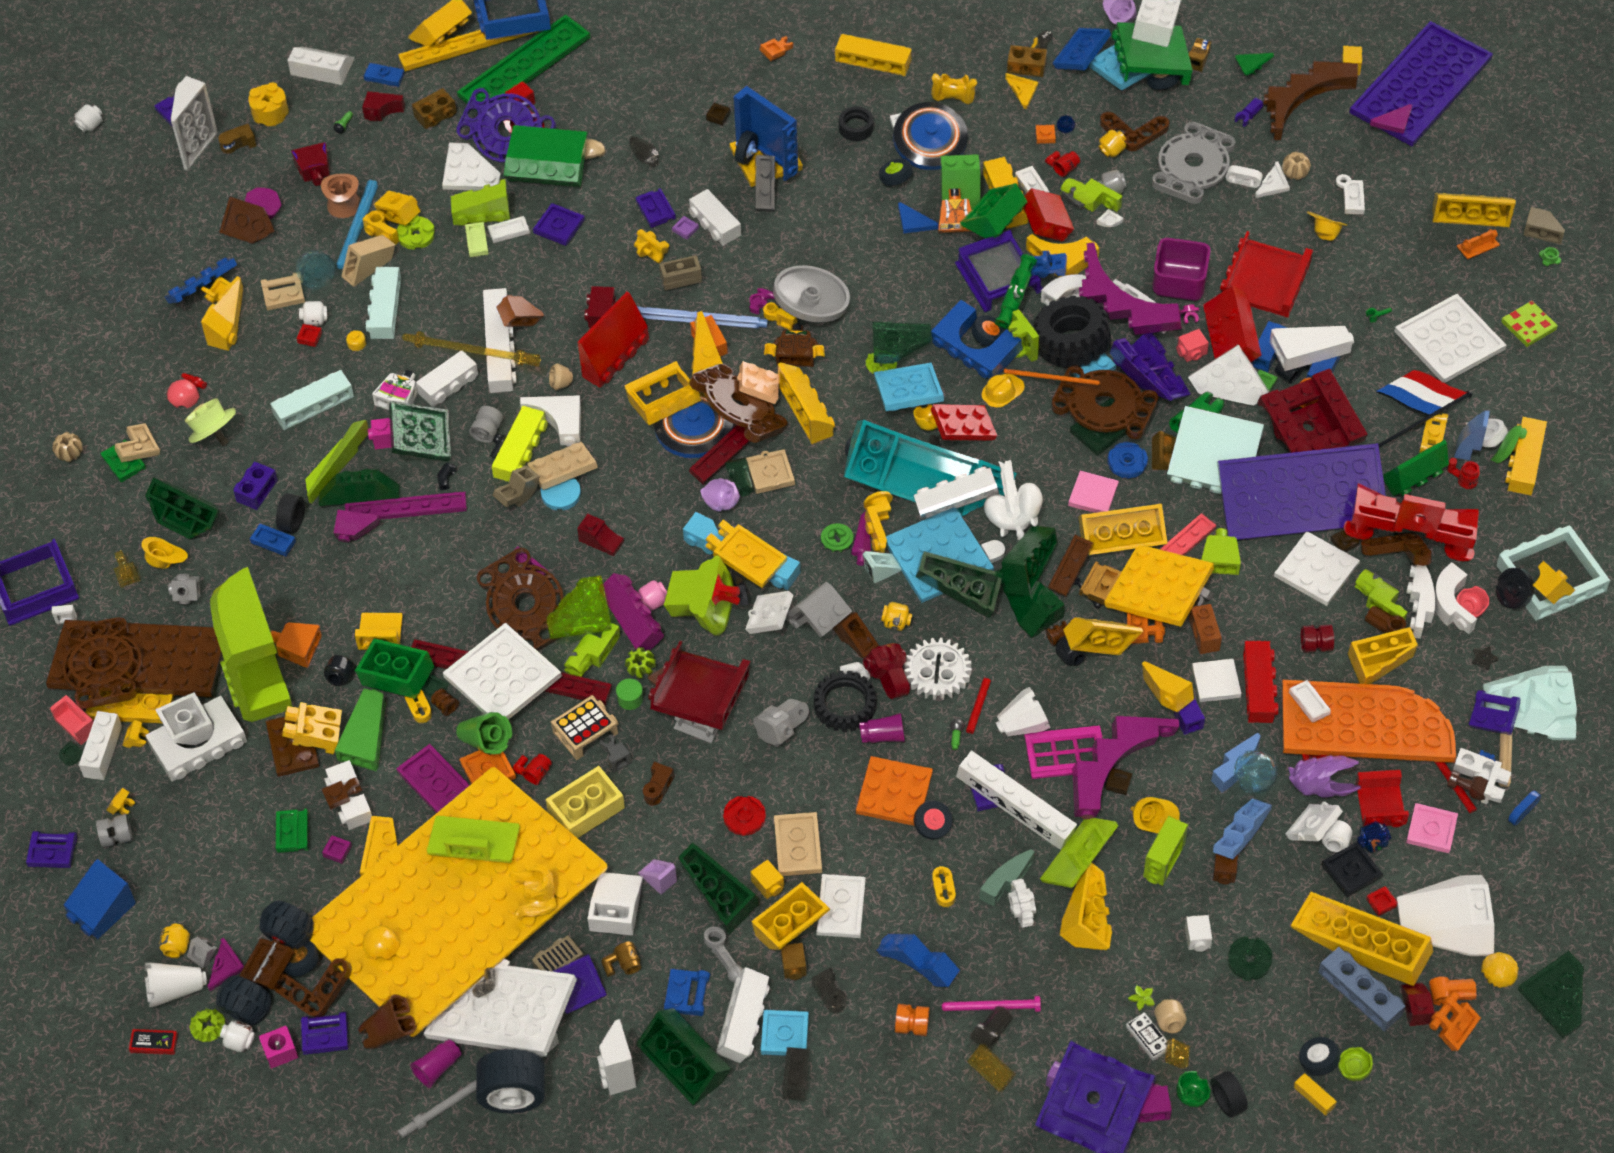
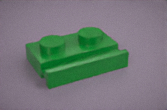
(122, 470)
(291, 830)

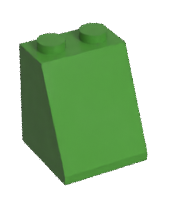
(961, 173)

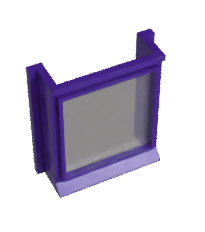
(990, 267)

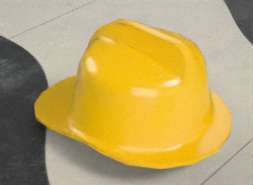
(1326, 228)
(1002, 390)
(162, 553)
(1152, 813)

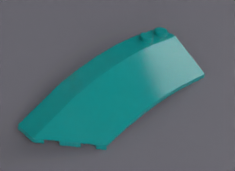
(906, 464)

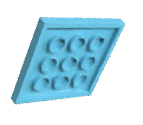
(941, 535)

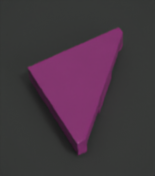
(1393, 120)
(224, 966)

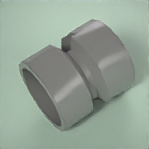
(486, 424)
(121, 827)

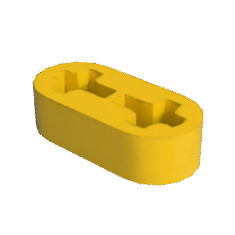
(423, 703)
(939, 887)

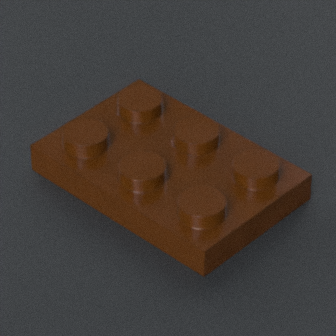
(289, 757)

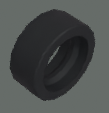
(856, 112)
(290, 513)
(1229, 1094)

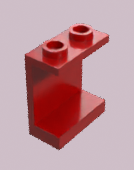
(1381, 798)

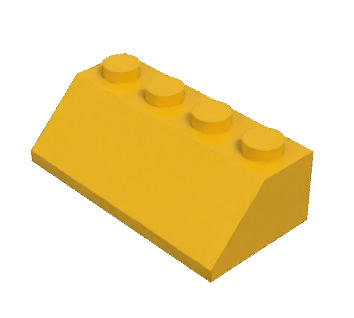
(1473, 209)
(805, 403)
(1124, 528)

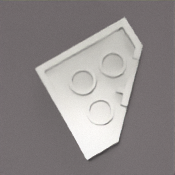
(468, 169)
(1230, 378)

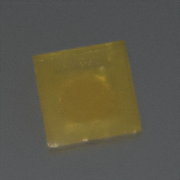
(1177, 1053)

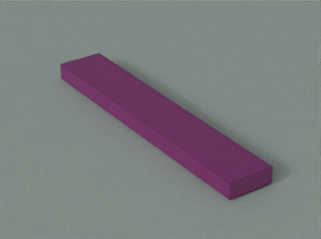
(412, 505)

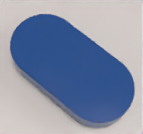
(1524, 807)

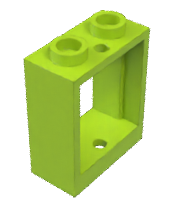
(1165, 851)

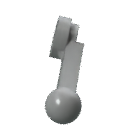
(721, 952)

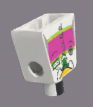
(397, 389)

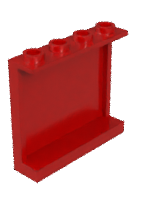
(1267, 275)

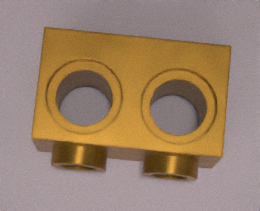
(1026, 61)
(434, 108)

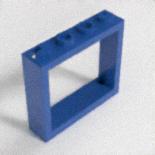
(512, 25)

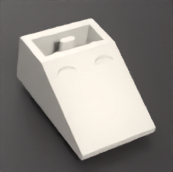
(615, 903)

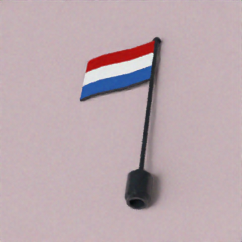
(1422, 394)

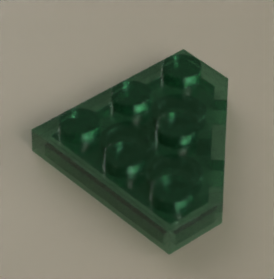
(897, 340)
(1557, 993)

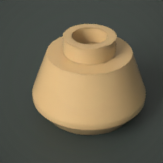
(560, 377)

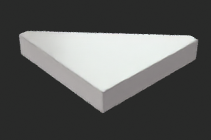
(1273, 183)

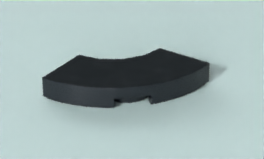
(738, 582)

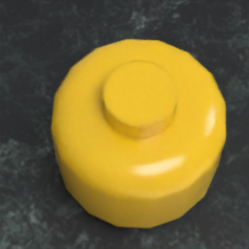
(356, 340)

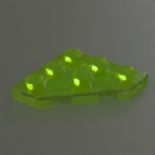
(581, 610)

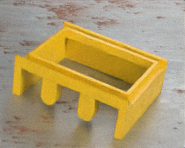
(666, 405)

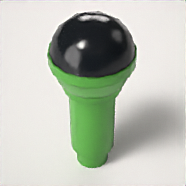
(340, 126)

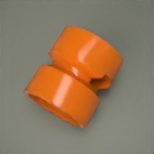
(912, 1020)

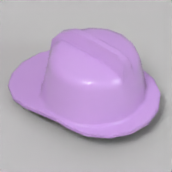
(1120, 10)

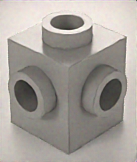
(191, 588)

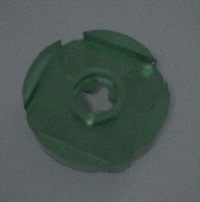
(1249, 970)

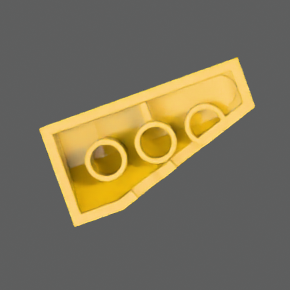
(222, 319)
(1086, 914)

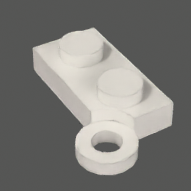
(1353, 194)

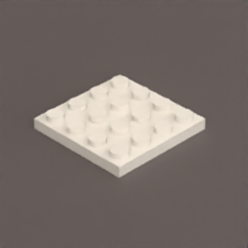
(1450, 338)
(502, 673)

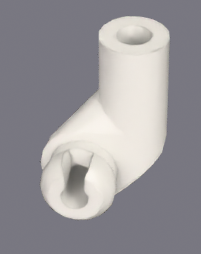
(856, 667)

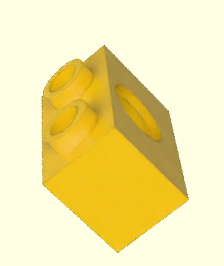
(397, 207)

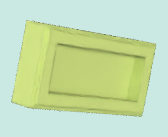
(476, 239)

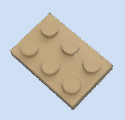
(563, 465)
(798, 844)

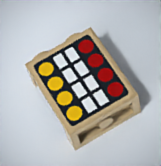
(583, 725)

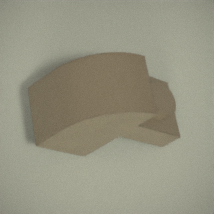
(520, 487)

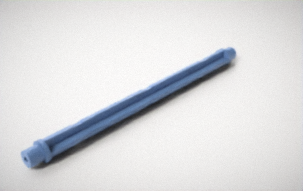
(686, 316)

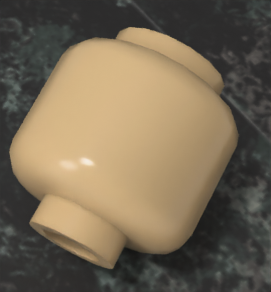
(1170, 1016)

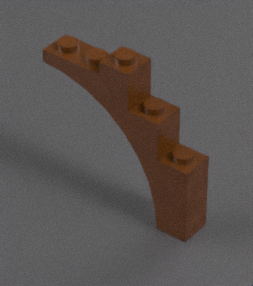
(1301, 87)

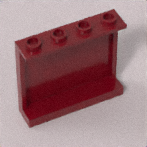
(698, 688)

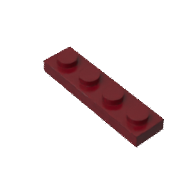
(719, 455)

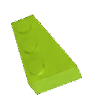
(482, 205)

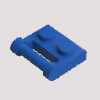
(679, 991)

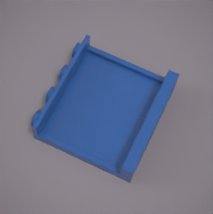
(773, 127)

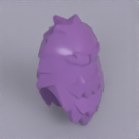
(1314, 776)

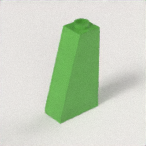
(363, 732)

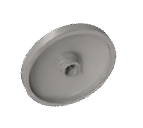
(811, 293)

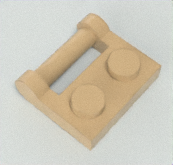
(283, 296)

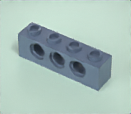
(1382, 1015)

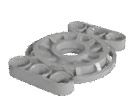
(1193, 179)

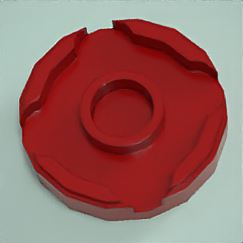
(742, 821)

